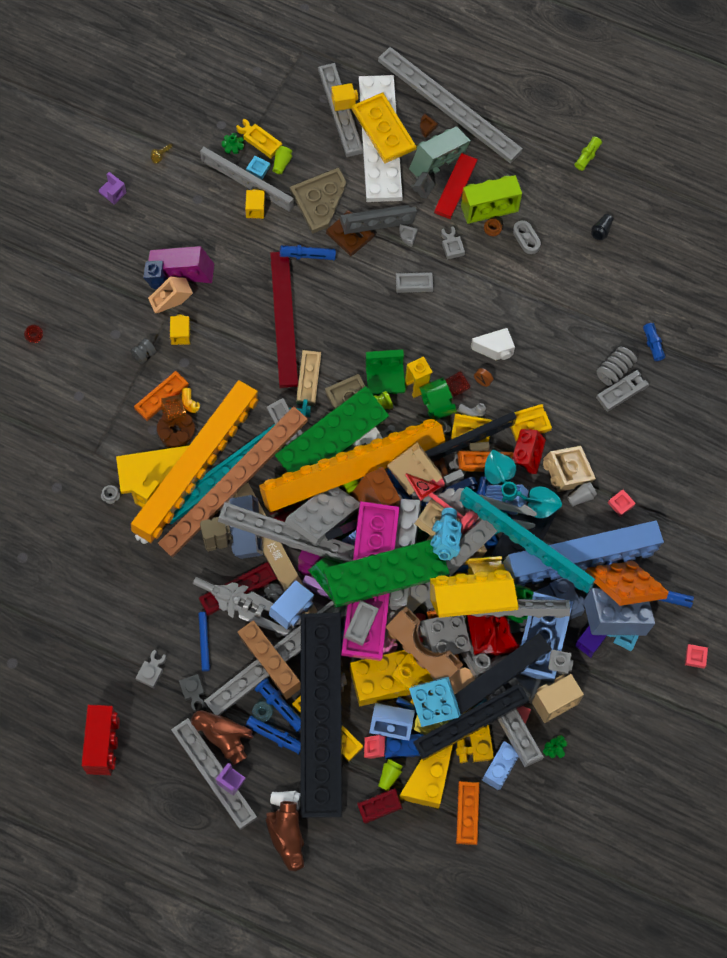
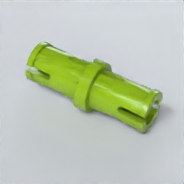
(588, 153)

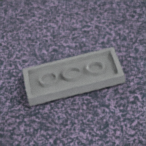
(323, 514)

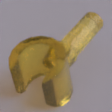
(156, 154)

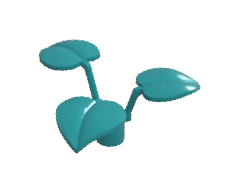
(502, 468)

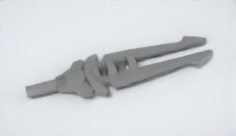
(452, 498)
(233, 597)

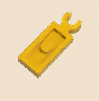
(259, 138)

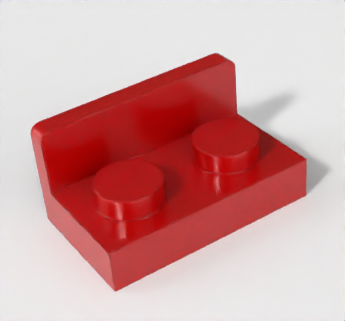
(529, 449)

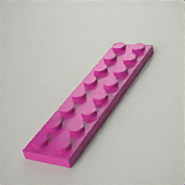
(374, 535)

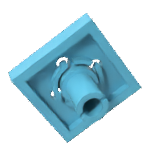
(441, 692)

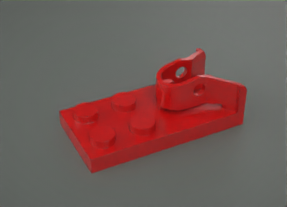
(491, 635)

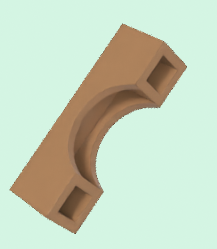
(405, 629)
(270, 659)

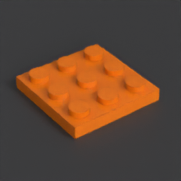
(627, 583)

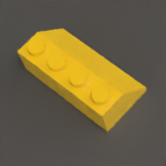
(473, 593)

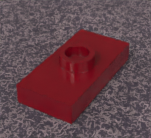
(380, 806)

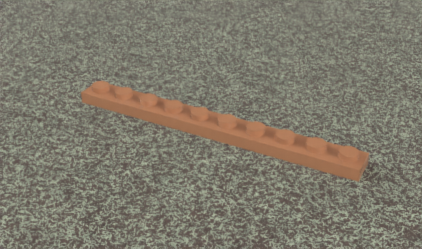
(233, 481)

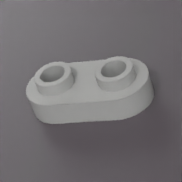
(526, 238)

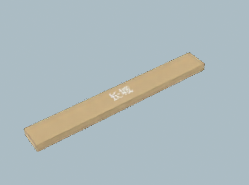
(276, 554)

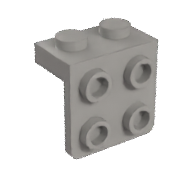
(445, 634)

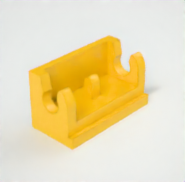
(142, 494)

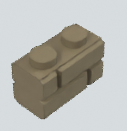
(215, 534)

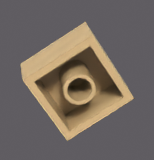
(557, 698)

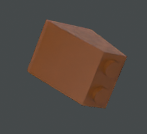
(376, 489)

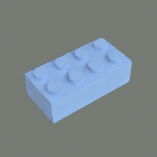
(553, 631)

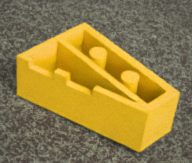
(428, 780)

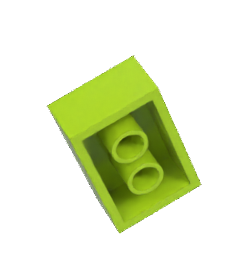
(491, 199)

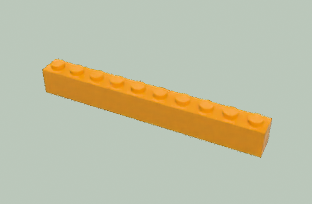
(194, 462)
(347, 465)

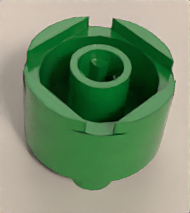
(437, 399)

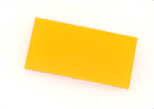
(383, 127)
(151, 464)

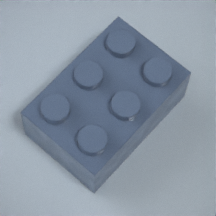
(610, 618)

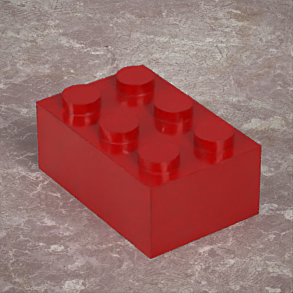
(100, 740)

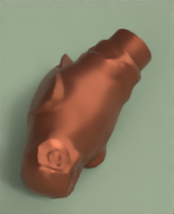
(223, 734)
(286, 834)

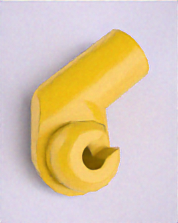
(188, 403)

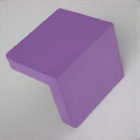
(113, 189)
(230, 779)

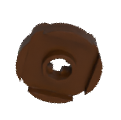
(177, 439)

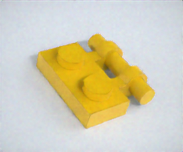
(480, 747)

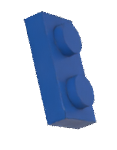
(401, 748)

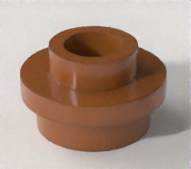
(492, 223)

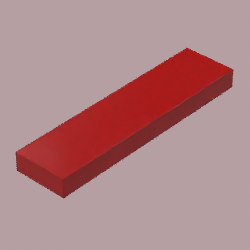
(454, 186)

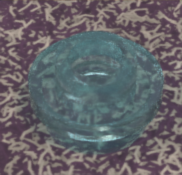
(262, 705)

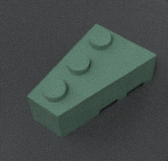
(439, 150)

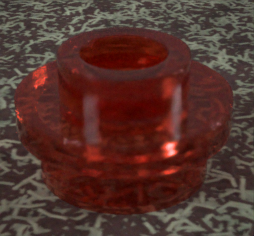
(33, 329)

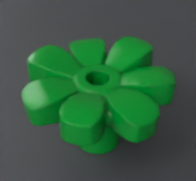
(232, 143)
(555, 747)

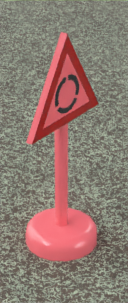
(425, 488)

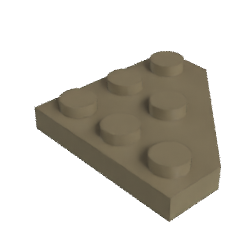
(319, 198)

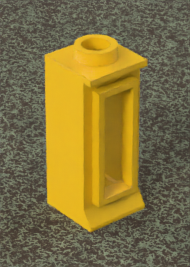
(419, 374)

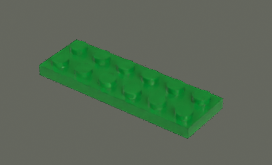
(334, 432)
(383, 573)

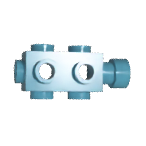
(447, 535)

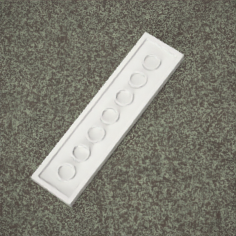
(381, 178)

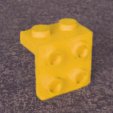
(410, 673)

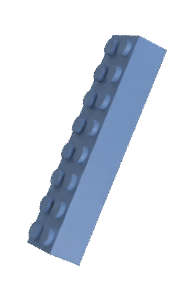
(589, 552)

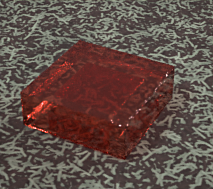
(457, 384)

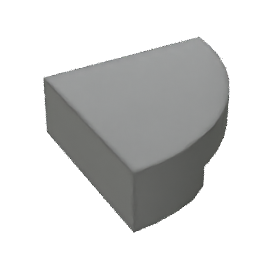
(407, 234)

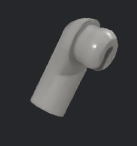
(477, 411)

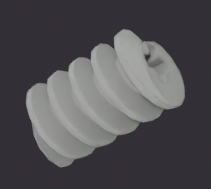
(616, 365)

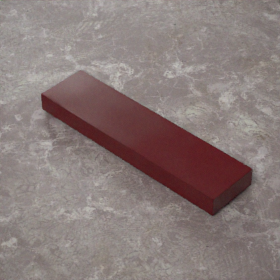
(253, 579)

